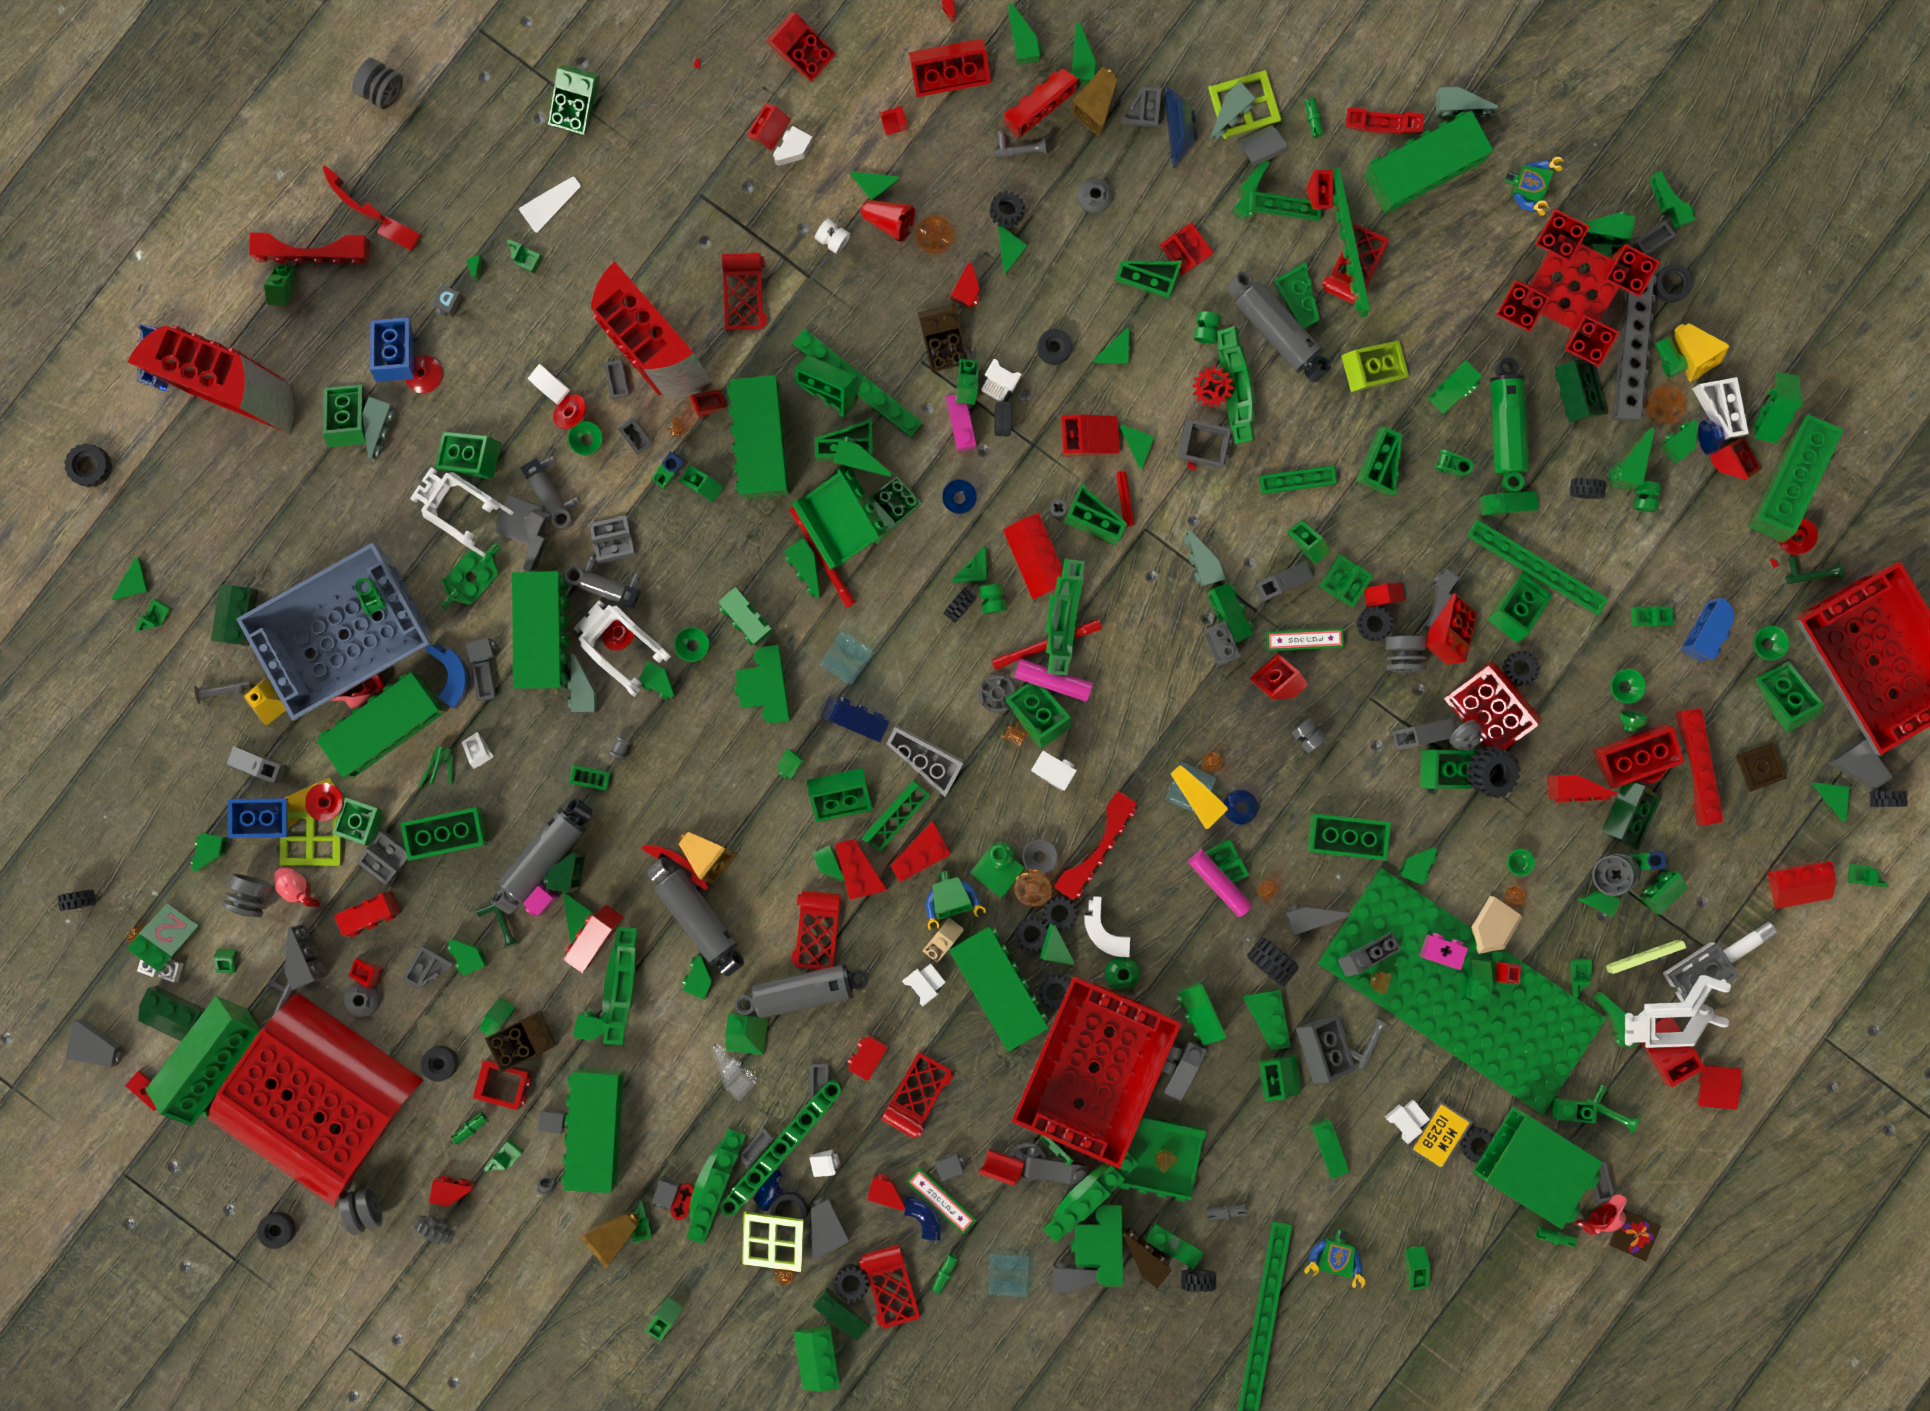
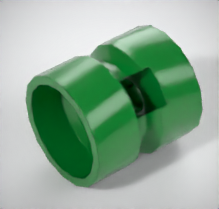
(1207, 327)
(1650, 490)
(992, 598)

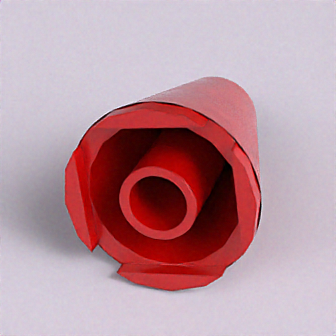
(890, 217)

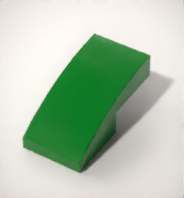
(1651, 616)

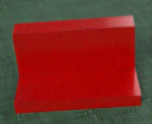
(769, 126)
(1002, 1167)

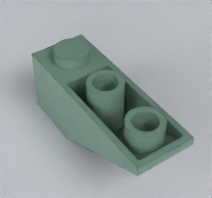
(1455, 100)
(1236, 103)
(376, 422)
(1206, 564)
(583, 693)

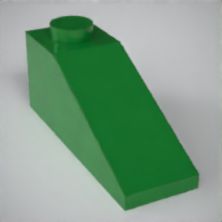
(1024, 40)
(1083, 60)
(1508, 503)
(790, 764)
(1329, 1148)

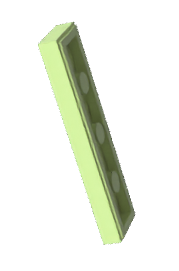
(1645, 956)

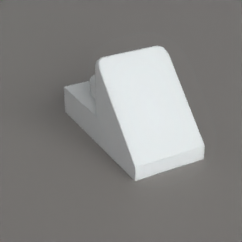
(476, 750)

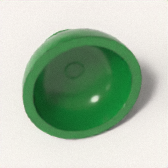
(1633, 720)
(1001, 855)
(1520, 862)

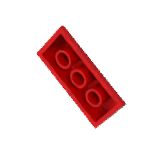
(949, 67)
(1040, 103)
(1034, 555)
(1639, 755)

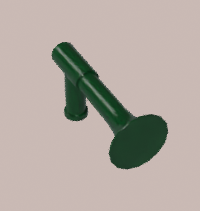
(1836, 571)
(509, 940)

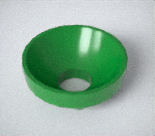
(578, 432)
(1779, 641)
(681, 644)
(1636, 683)
(1117, 964)

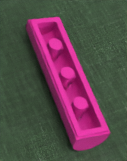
(1063, 684)
(1220, 883)

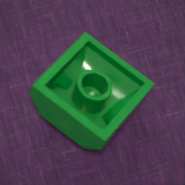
(358, 822)

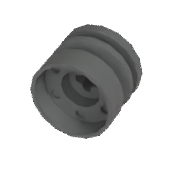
(377, 83)
(1405, 653)
(1605, 874)
(247, 894)

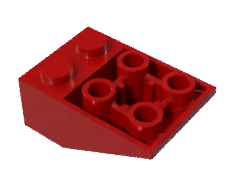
(800, 46)
(1089, 435)
(1452, 631)
(1566, 787)
(1673, 1063)

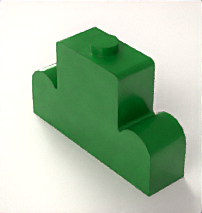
(764, 685)
(1101, 1246)

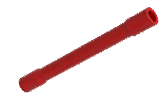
(843, 591)
(1007, 659)

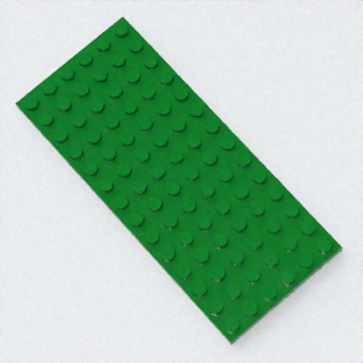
(1518, 1040)

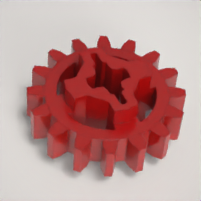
(1221, 384)

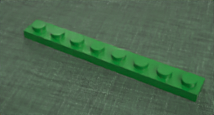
(1349, 250)
(864, 387)
(1537, 567)

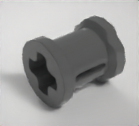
(1056, 503)
(620, 748)

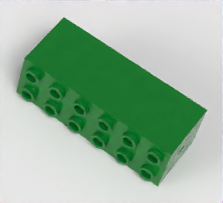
(1428, 162)
(758, 437)
(1795, 478)
(539, 630)
(381, 725)
(999, 987)
(203, 1061)
(593, 1130)

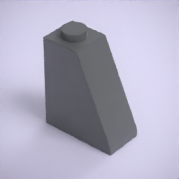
(1423, 734)
(1862, 765)
(92, 1045)
(827, 1228)

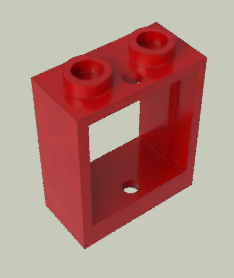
(483, 1080)

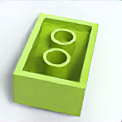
(1374, 366)

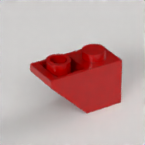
(447, 1191)

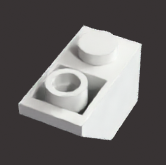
(794, 147)
(824, 1163)

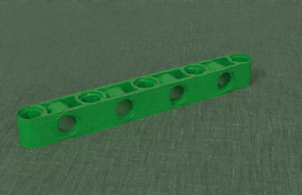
(772, 1158)

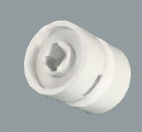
(838, 237)

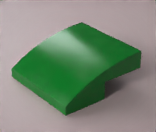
(1345, 581)
(1228, 861)
(996, 880)

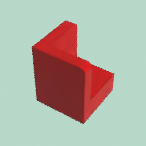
(893, 120)

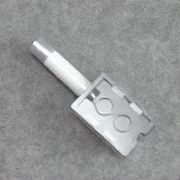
(1715, 962)

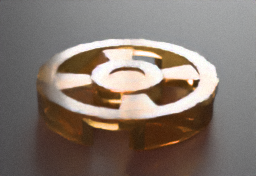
(933, 235)
(1665, 405)
(1033, 888)

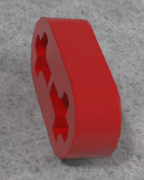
(678, 1200)

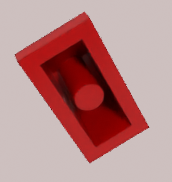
(967, 289)
(885, 1192)

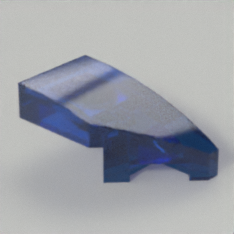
(768, 1191)

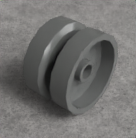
(360, 1210)

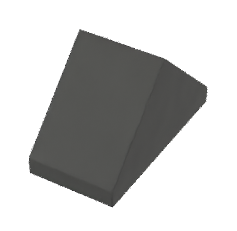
(634, 435)

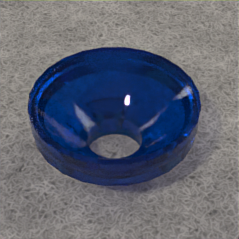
(1710, 436)
(959, 486)
(1231, 802)

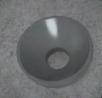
(1091, 204)
(1466, 736)
(1050, 853)
(371, 1000)

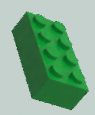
(444, 833)
(1348, 836)

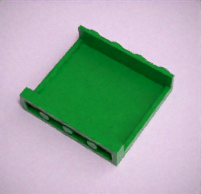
(840, 518)
(1158, 1135)

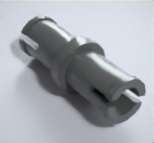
(1226, 1212)

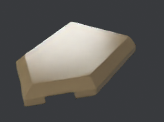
(1494, 925)

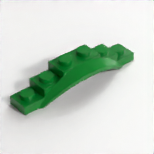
(1241, 403)
(1063, 615)
(619, 986)
(712, 1184)
(1087, 1197)

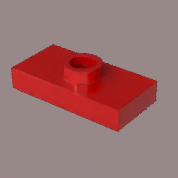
(138, 1086)

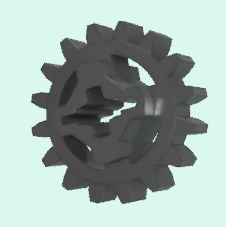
(434, 1229)

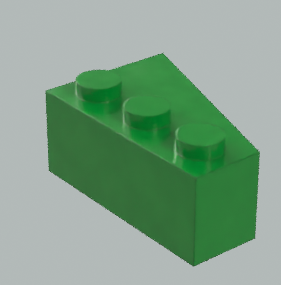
(1149, 276)
(1456, 385)
(1779, 409)
(827, 444)
(1381, 462)

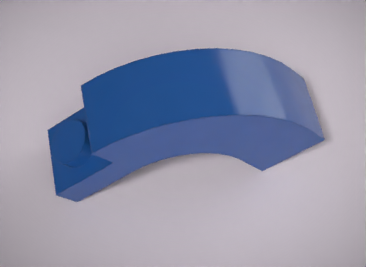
(458, 675)

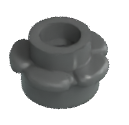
(546, 1185)

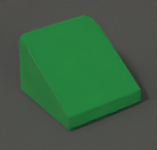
(475, 266)
(225, 960)

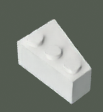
(1724, 406)
(1054, 771)

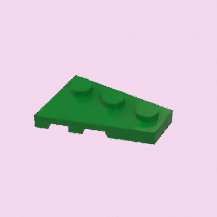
(1298, 295)
(1270, 1017)

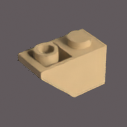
(943, 940)

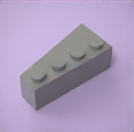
(926, 758)

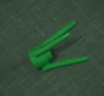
(440, 755)

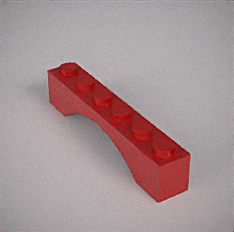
(346, 249)
(1706, 797)
(1072, 879)

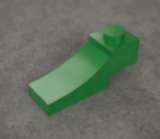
(1241, 209)
(1680, 212)
(1616, 1017)
(1174, 1245)

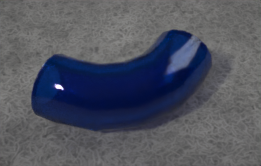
(926, 1216)

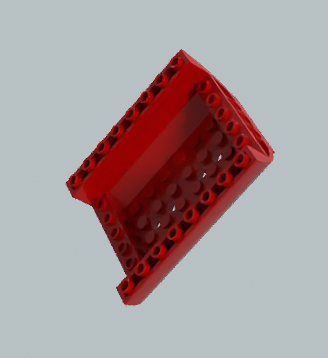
(328, 1073)

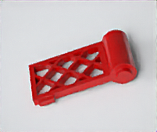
(743, 265)
(1339, 283)
(822, 905)
(905, 1119)
(879, 1263)

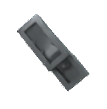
(537, 539)
(1443, 584)
(1055, 1170)

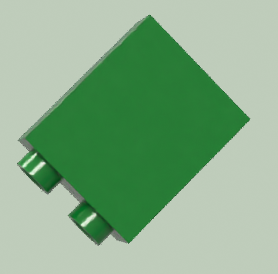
(1538, 1168)

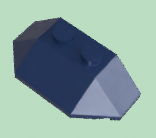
(1180, 126)

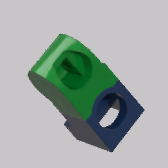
(668, 470)
(1650, 860)

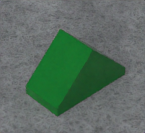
(497, 1017)

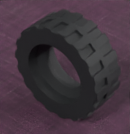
(103, 465)

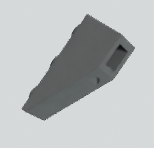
(1283, 581)
(257, 765)
(1368, 955)
(1071, 1278)

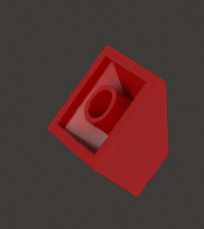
(1736, 460)
(1279, 679)

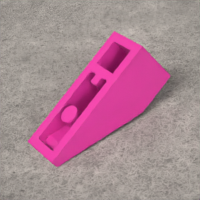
(961, 425)

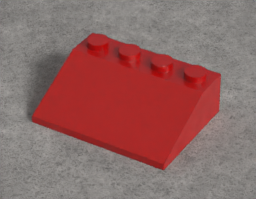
(1495, 705)

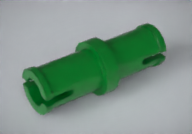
(1314, 118)
(469, 1128)
(1556, 1237)
(944, 1273)

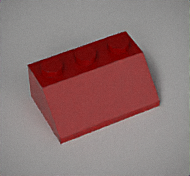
(1802, 884)

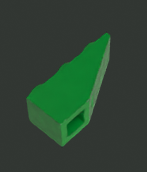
(805, 562)

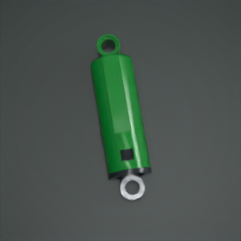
(1509, 425)

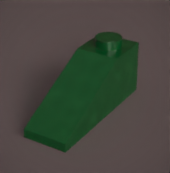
(840, 1314)

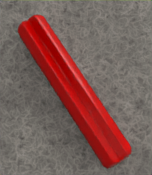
(1125, 499)

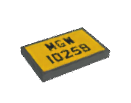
(1440, 1135)

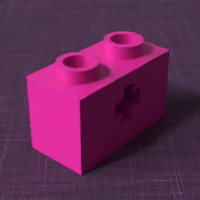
(540, 900)
(1432, 951)

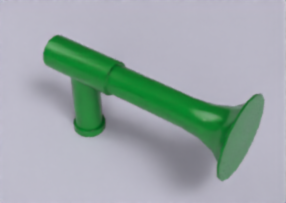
(1631, 1123)

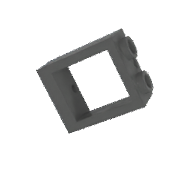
(1185, 437)
(1217, 640)

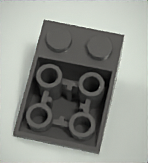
(301, 960)

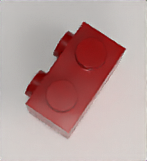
(867, 1057)

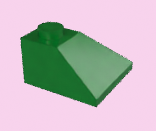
(746, 1033)

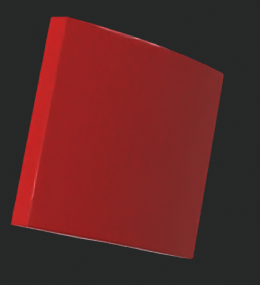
(1187, 247)
(1719, 1087)

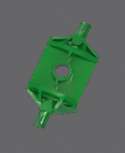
(456, 582)

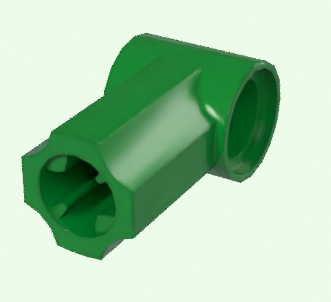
(1672, 361)

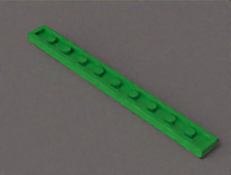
(1264, 1316)

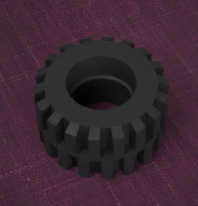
(1505, 776)
(1273, 961)

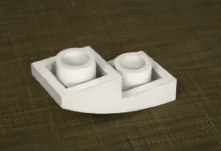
(548, 384)
(170, 973)

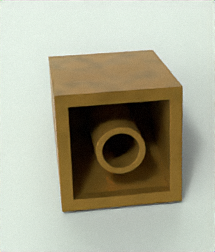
(1094, 101)

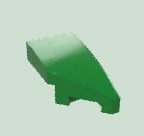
(524, 257)
(155, 615)
(827, 863)
(1865, 876)
(1602, 902)
(1580, 974)
(505, 1157)
(643, 1230)

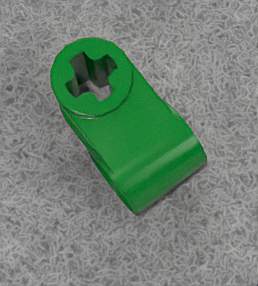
(1452, 463)
(371, 597)

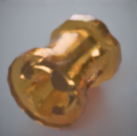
(1014, 735)

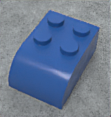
(391, 349)
(1709, 630)
(257, 818)

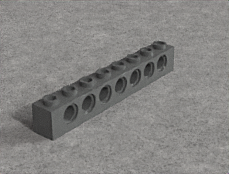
(1622, 410)

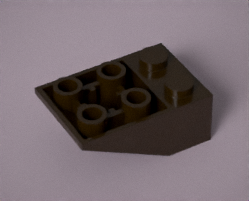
(942, 337)
(520, 1041)
(1152, 1265)

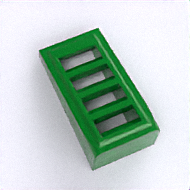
(574, 768)

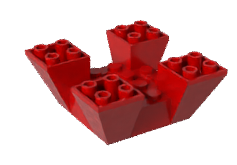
(1565, 253)

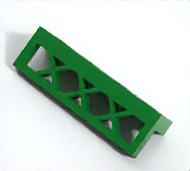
(889, 813)

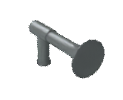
(1011, 151)
(239, 688)
(286, 993)
(1365, 1057)

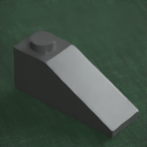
(1307, 918)
(1185, 1070)

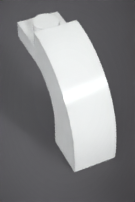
(1106, 942)

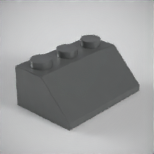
(1326, 1049)

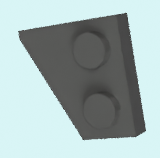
(1144, 109)
(426, 967)

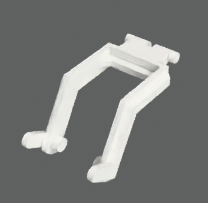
(434, 494)
(597, 623)
(1642, 1027)

